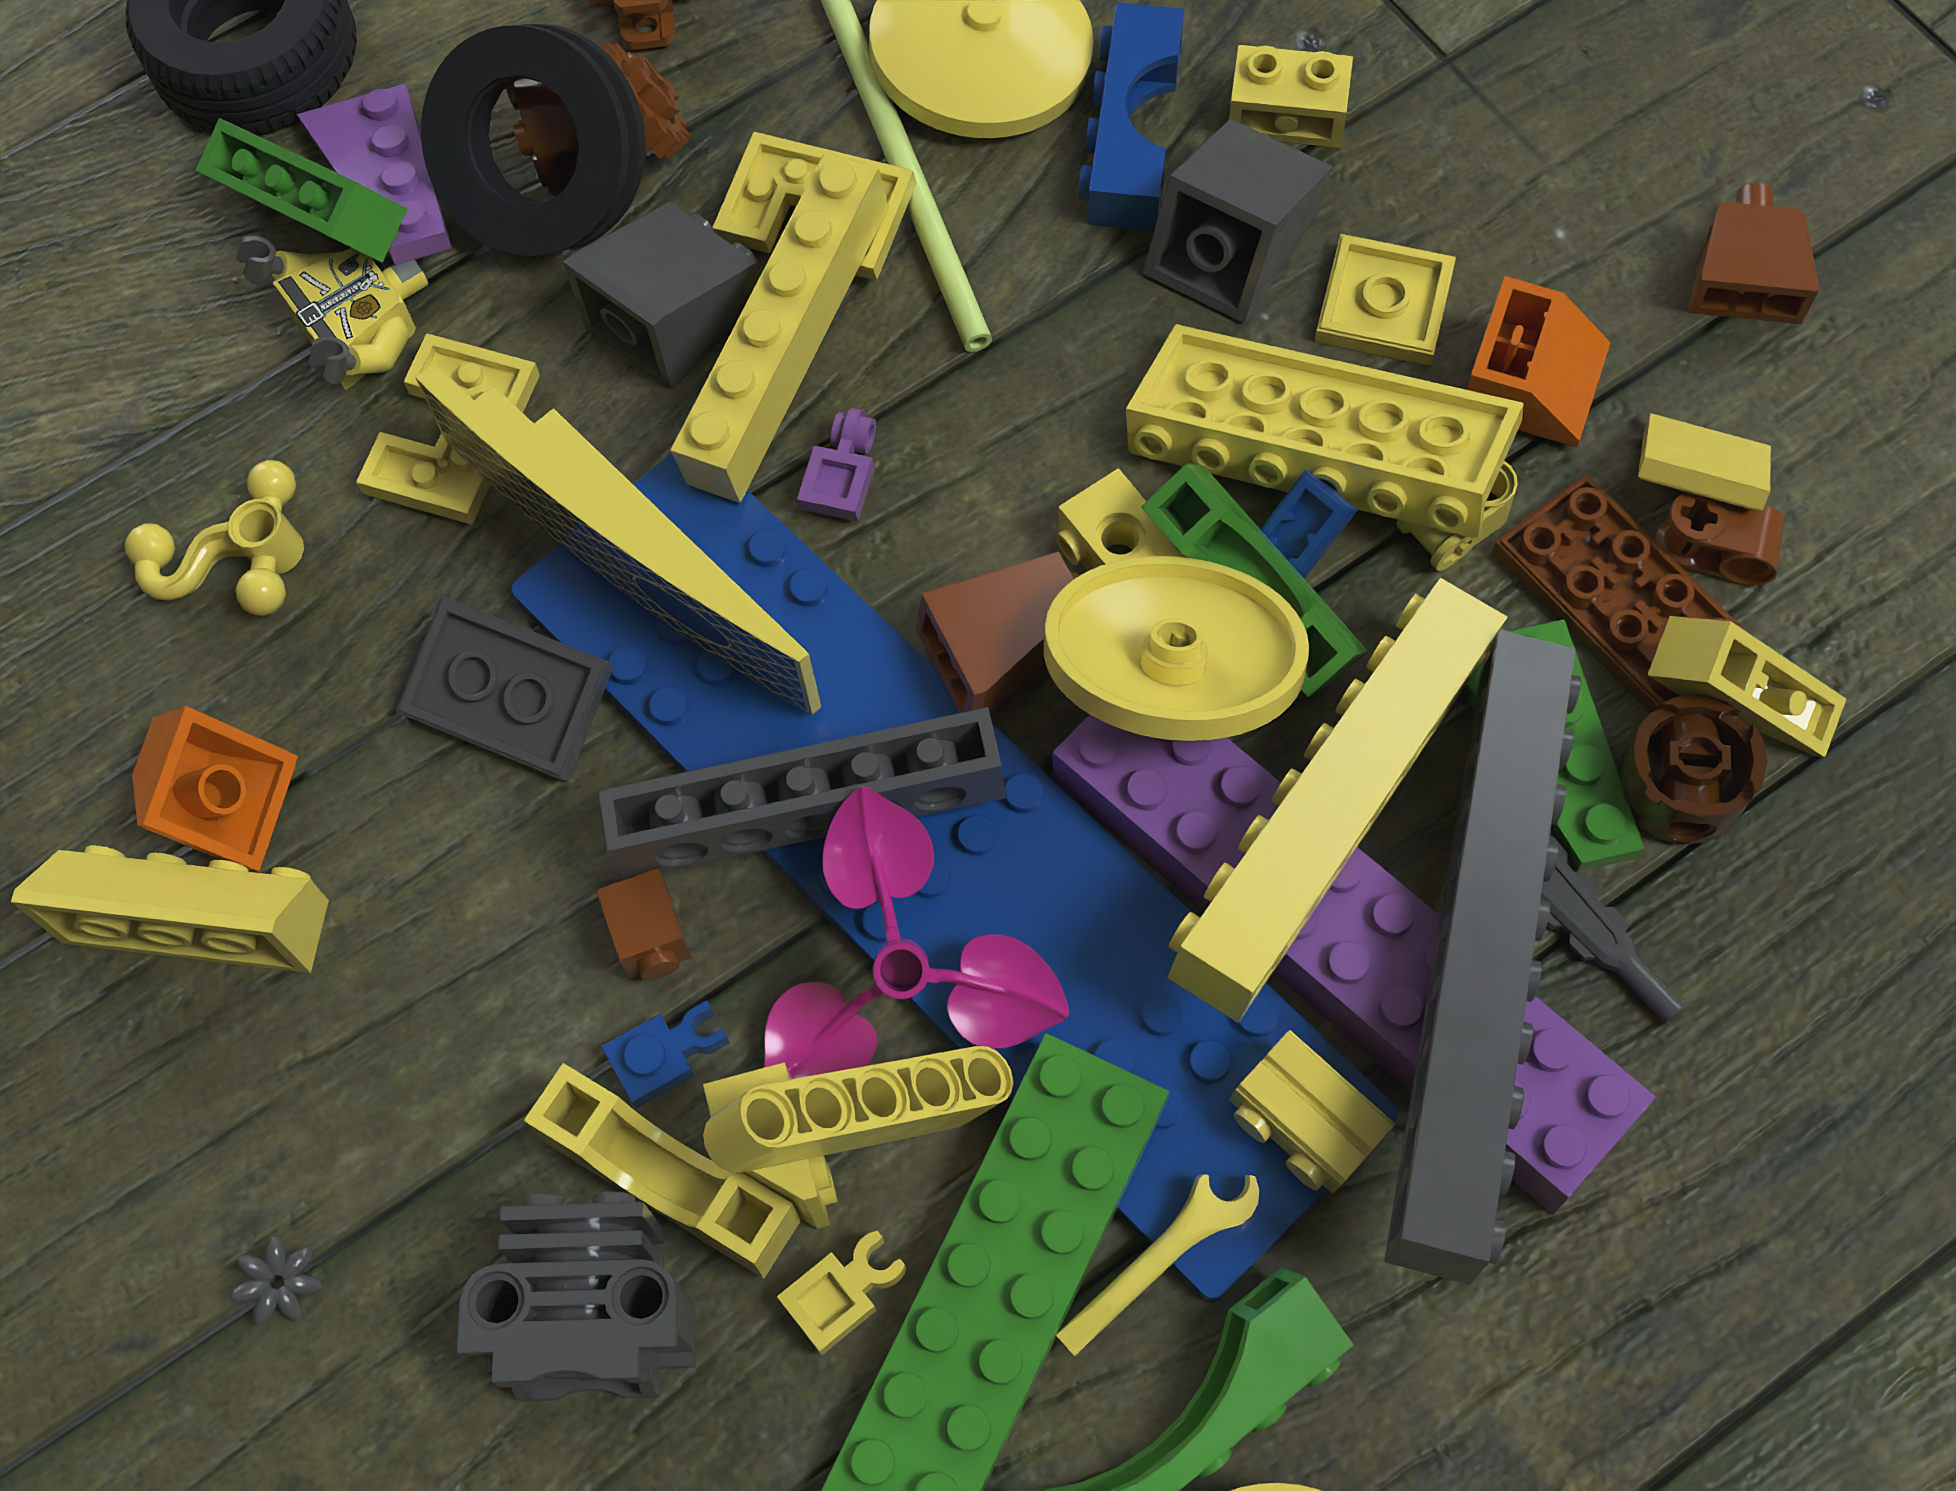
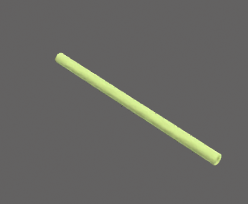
(900, 153)

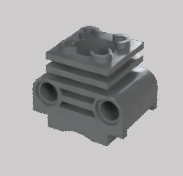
(580, 1302)

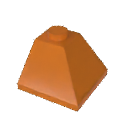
(210, 786)

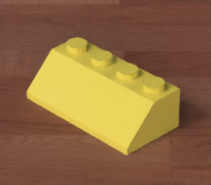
(177, 908)

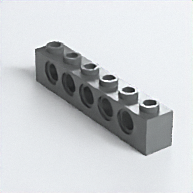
(797, 792)

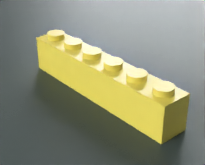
(781, 327)

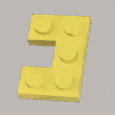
(775, 177)
(437, 476)

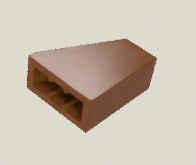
(991, 629)

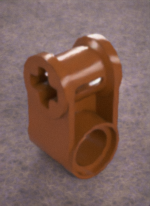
(1724, 539)

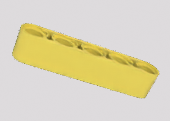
(856, 1108)

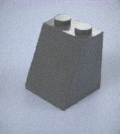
(1234, 218)
(662, 290)

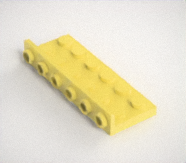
(1368, 433)

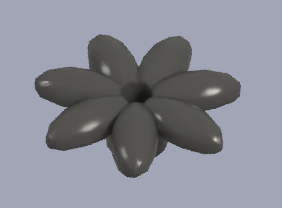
(283, 1290)

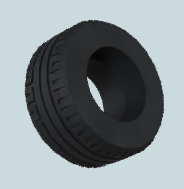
(248, 81)

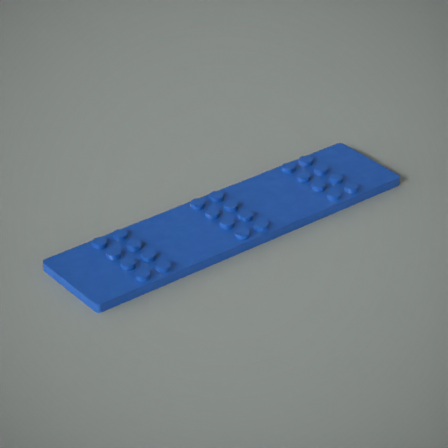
(999, 867)

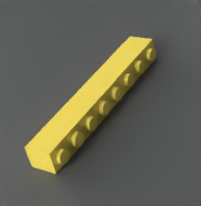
(1333, 802)

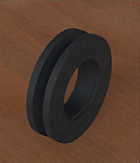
(460, 152)

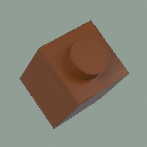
(644, 925)

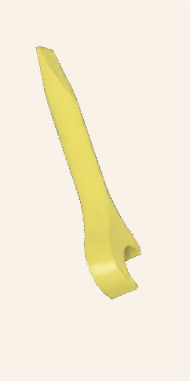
(1197, 1220)

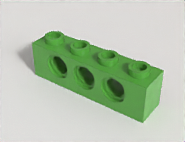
(302, 189)

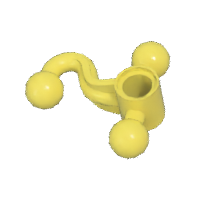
(261, 587)

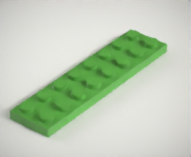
(1002, 1278)

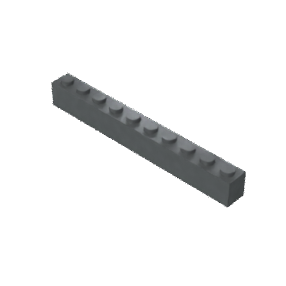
(1484, 965)

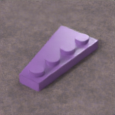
(380, 147)

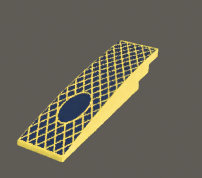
(617, 532)

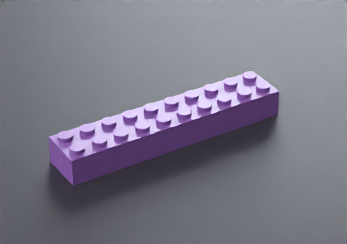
(1361, 952)

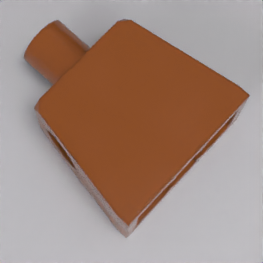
(1756, 261)

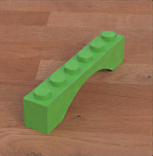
(1266, 1354)

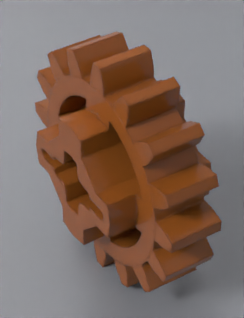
(656, 98)

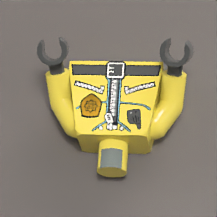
(340, 304)

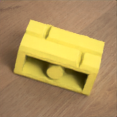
(1309, 1114)

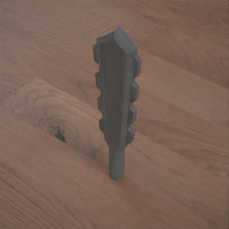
(1601, 935)

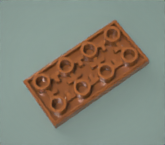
(1605, 582)

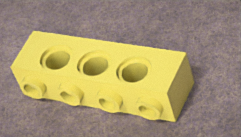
(1109, 516)

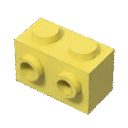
(1292, 94)

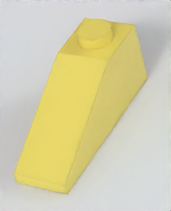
(1737, 668)

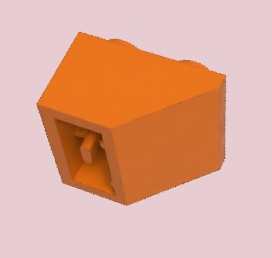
(1541, 355)

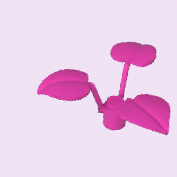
(998, 996)

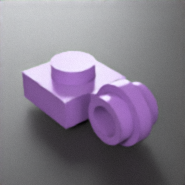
(840, 478)

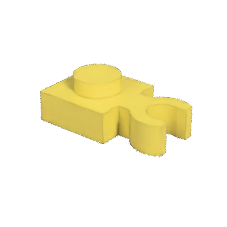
(832, 1298)

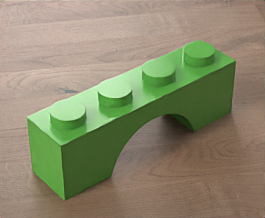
(1214, 528)

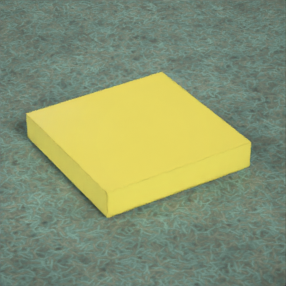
(1385, 299)
(1705, 462)

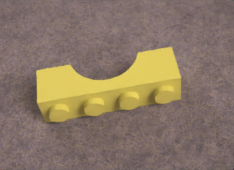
(668, 1177)

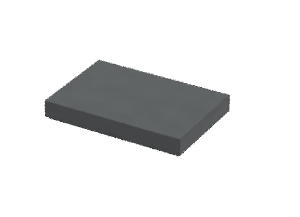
(505, 688)

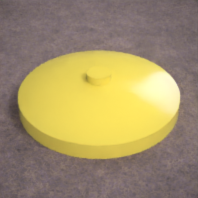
(981, 62)
(1175, 648)

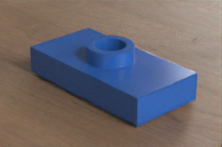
(1308, 522)

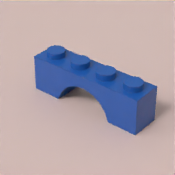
(1127, 168)

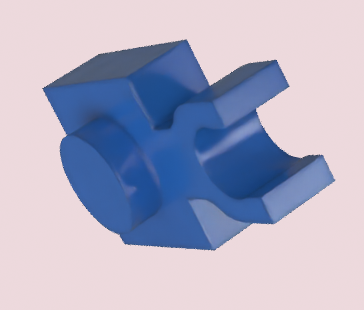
(654, 1058)

